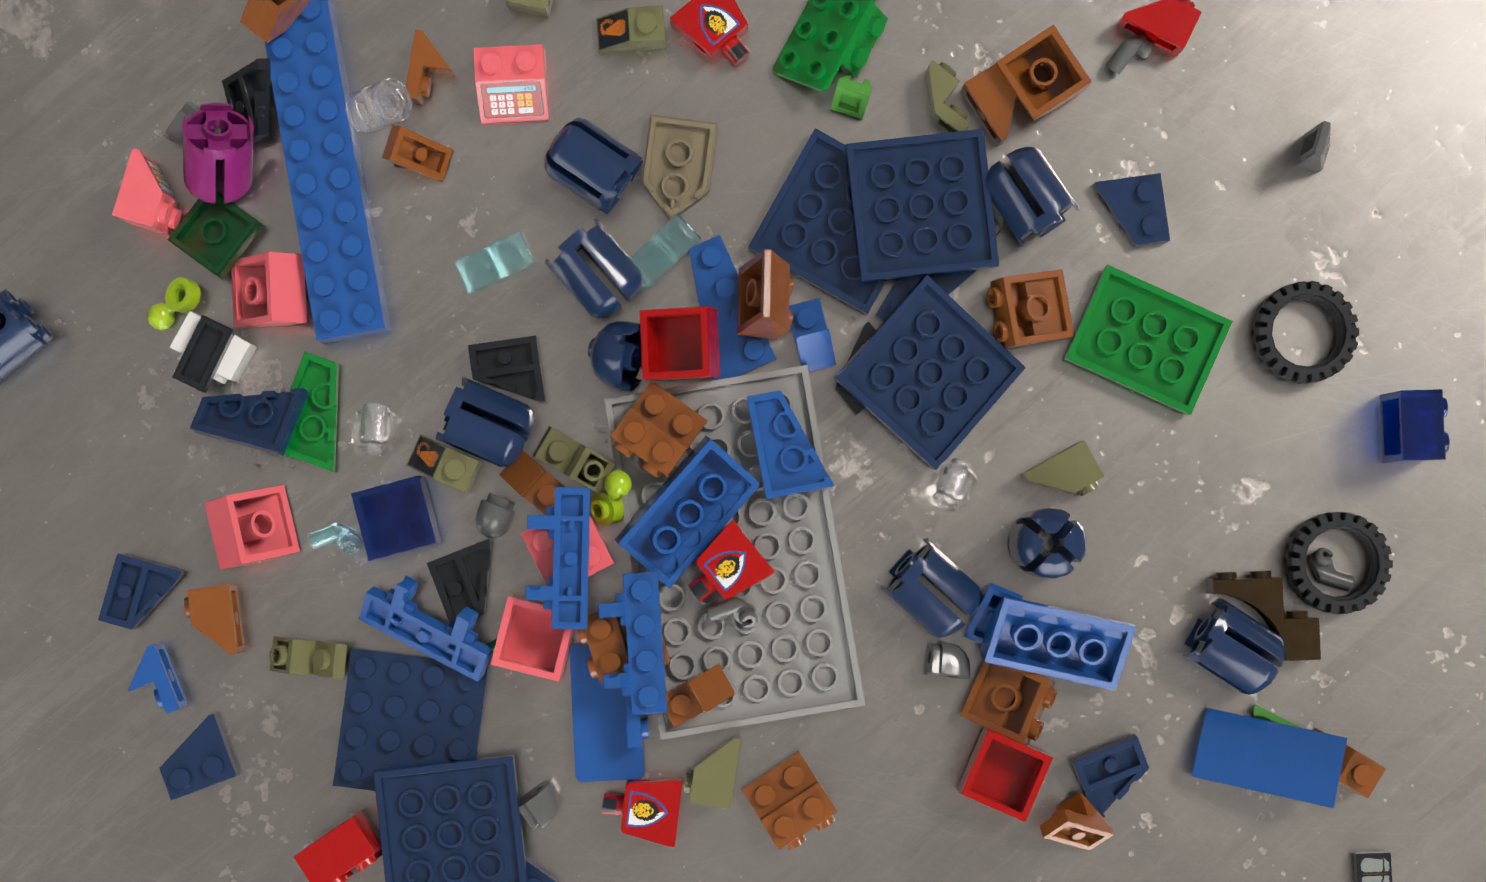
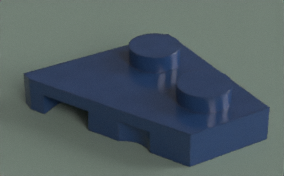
(1138, 207)
(135, 590)
(199, 760)

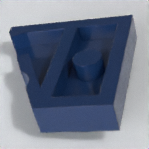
(1110, 771)

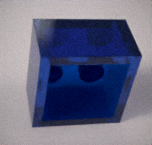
(1413, 426)
(396, 518)

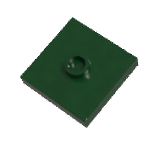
(215, 234)

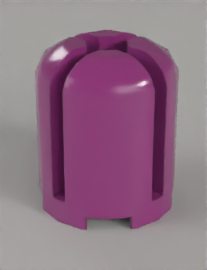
(204, 146)

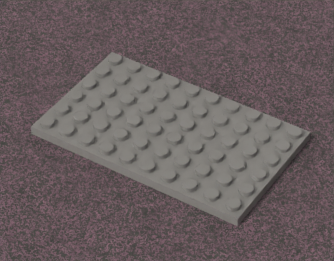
(803, 644)

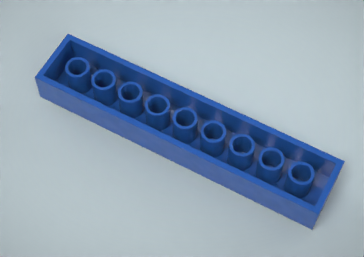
(327, 178)

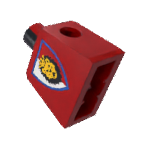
(713, 28)
(729, 565)
(648, 808)

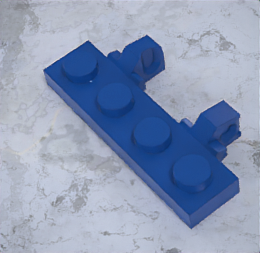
(568, 588)
(449, 644)
(645, 672)

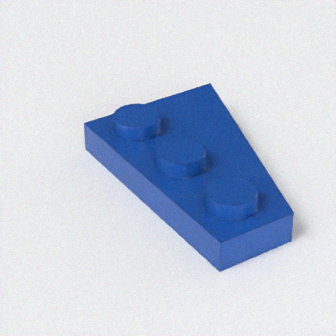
(782, 448)

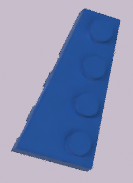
(718, 288)

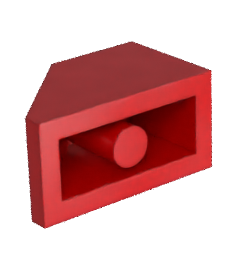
(1163, 22)

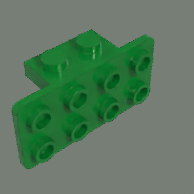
(830, 38)

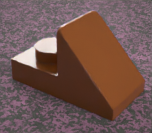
(423, 60)
(417, 153)
(532, 481)
(698, 695)
(1077, 824)

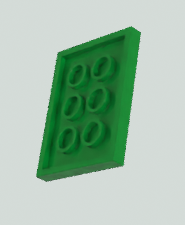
(1148, 340)

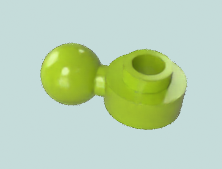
(181, 296)
(607, 505)

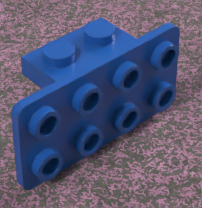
(604, 731)

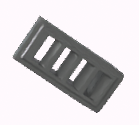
(1315, 147)

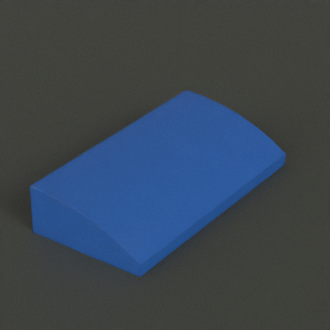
(687, 511)
(1057, 642)
(1270, 757)

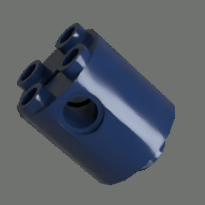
(18, 334)

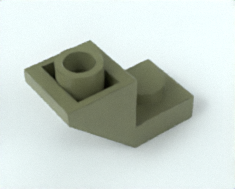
(941, 84)
(573, 459)
(308, 657)

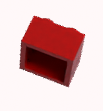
(679, 343)
(1004, 774)
(336, 853)

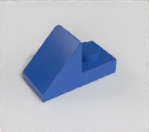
(811, 335)
(990, 597)
(157, 669)

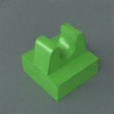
(851, 97)

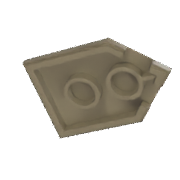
(678, 161)

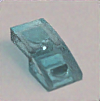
(665, 249)
(494, 262)

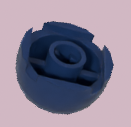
(617, 355)

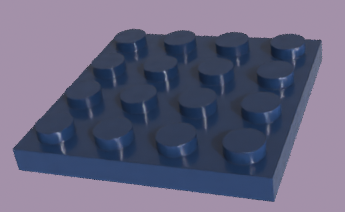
(922, 205)
(815, 225)
(930, 372)
(405, 715)
(451, 822)

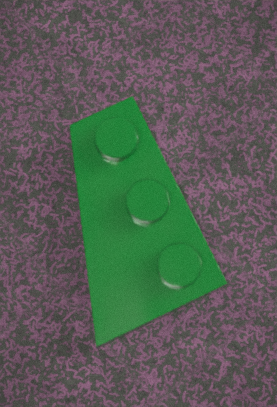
(317, 425)

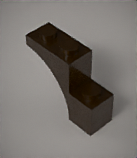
(1265, 597)

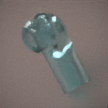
(338, 535)

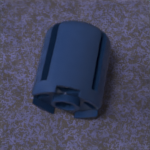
(591, 163)
(1043, 185)
(608, 258)
(486, 424)
(1066, 537)
(923, 604)
(1236, 648)

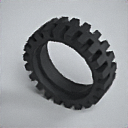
(1343, 318)
(1377, 575)

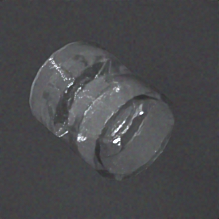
(378, 106)

